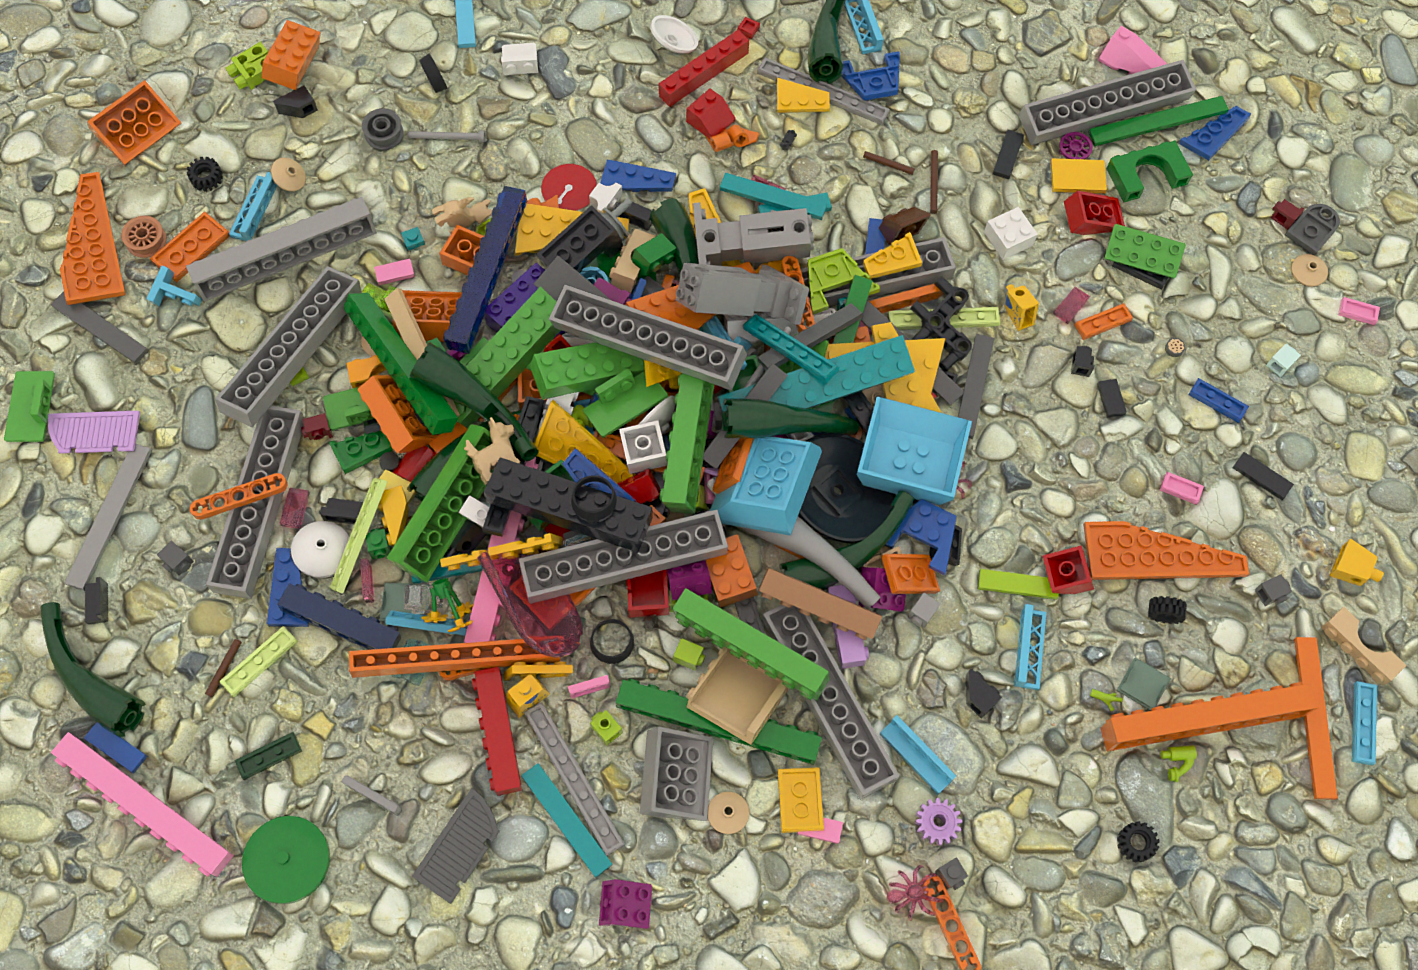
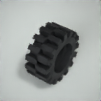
(204, 165)
(1167, 609)
(1150, 839)

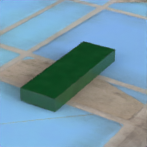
(268, 755)

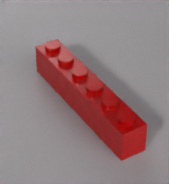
(703, 68)
(641, 487)
(498, 731)

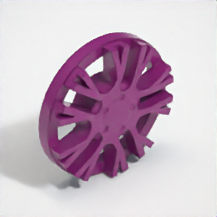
(1075, 146)

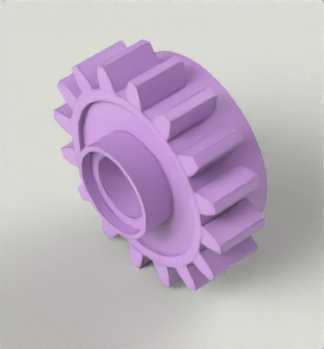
(946, 814)

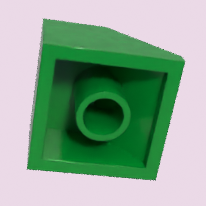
(653, 254)

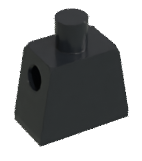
(466, 540)

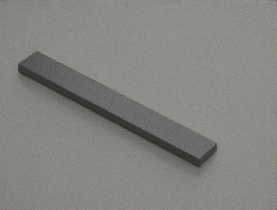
(943, 384)

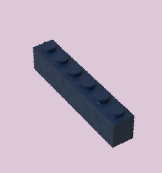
(337, 619)

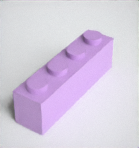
(849, 647)

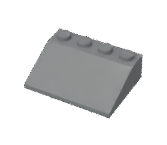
(676, 775)

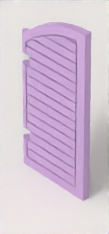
(94, 431)

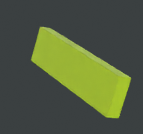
(1015, 584)

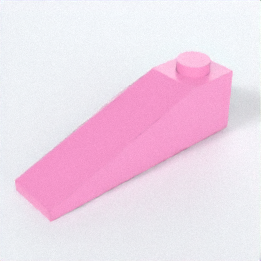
(1129, 53)

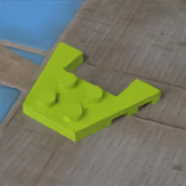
(830, 272)

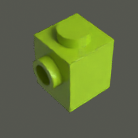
(689, 654)
(605, 727)

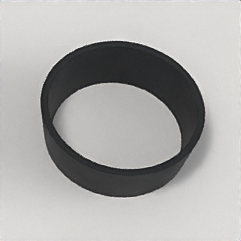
(433, 73)
(593, 515)
(612, 659)

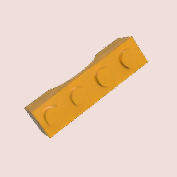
(361, 370)

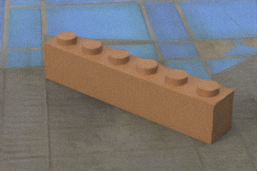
(820, 603)

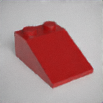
(1092, 213)

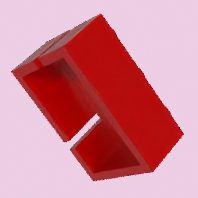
(648, 595)

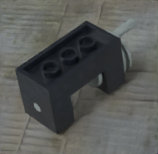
(587, 238)

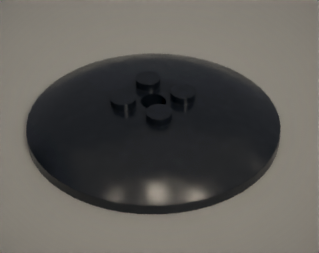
(858, 508)

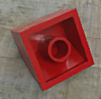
(709, 114)
(1068, 571)

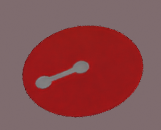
(571, 184)

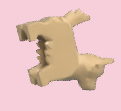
(458, 214)
(487, 458)

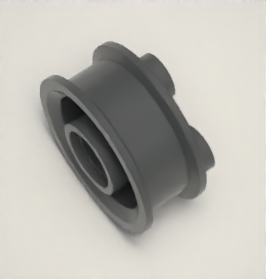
(382, 129)

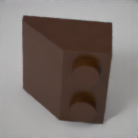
(905, 221)

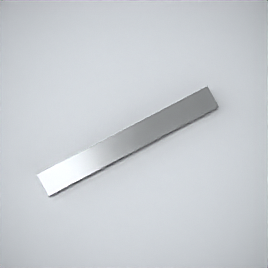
(837, 96)
(108, 517)
(574, 779)

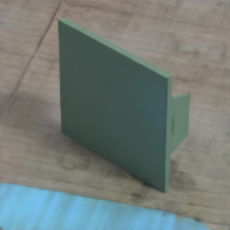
(393, 599)
(1143, 684)

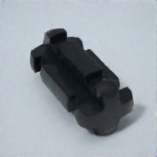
(788, 140)

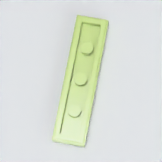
(258, 661)

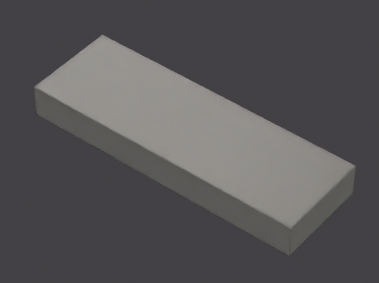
(371, 795)

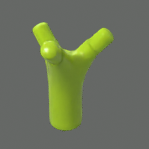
(1106, 698)

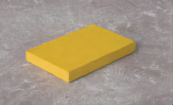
(1078, 175)
(800, 800)

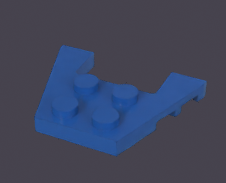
(874, 82)
(932, 527)

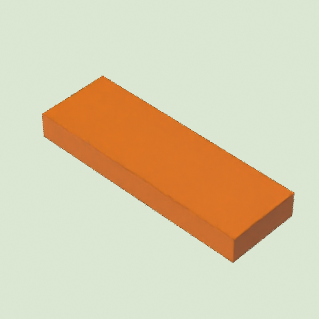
(1103, 321)

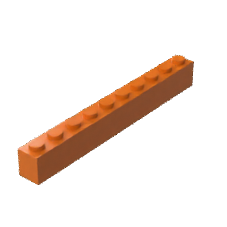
(443, 658)

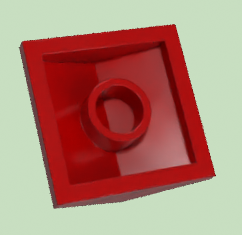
(413, 462)

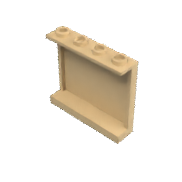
(736, 696)

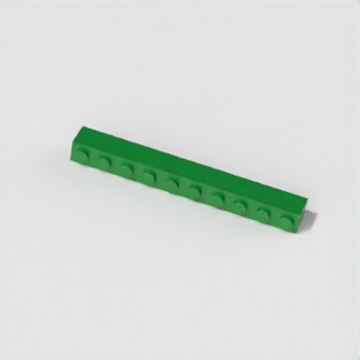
(399, 362)
(673, 709)

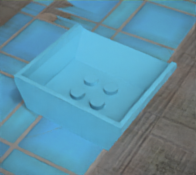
(913, 451)
(770, 486)

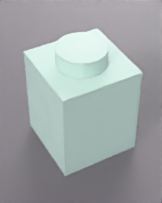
(1283, 360)

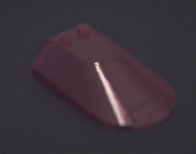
(546, 625)

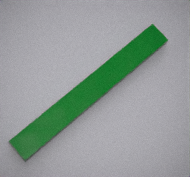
(1158, 121)
(857, 296)

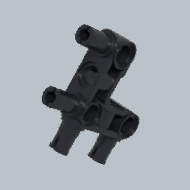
(942, 316)

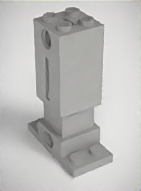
(754, 237)
(739, 292)

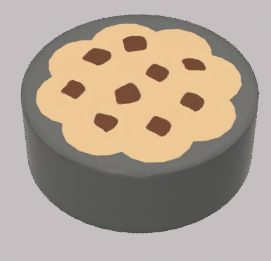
(1174, 347)

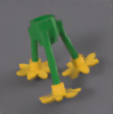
(443, 589)

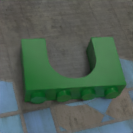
(1164, 156)

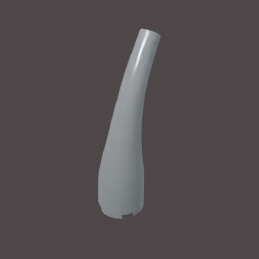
(817, 550)

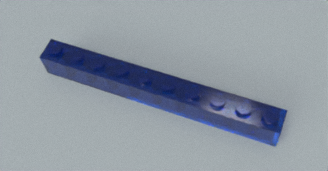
(486, 270)

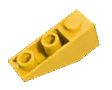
(396, 512)

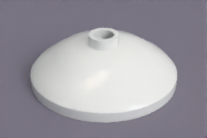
(673, 34)
(663, 413)
(316, 560)

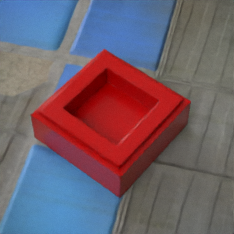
(748, 27)

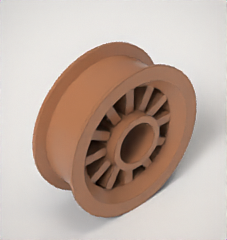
(134, 239)

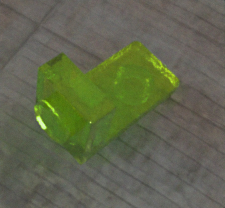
(378, 295)

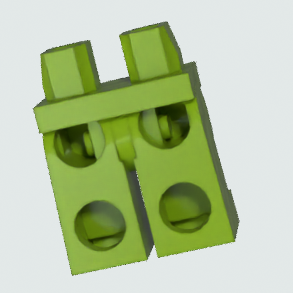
(249, 66)

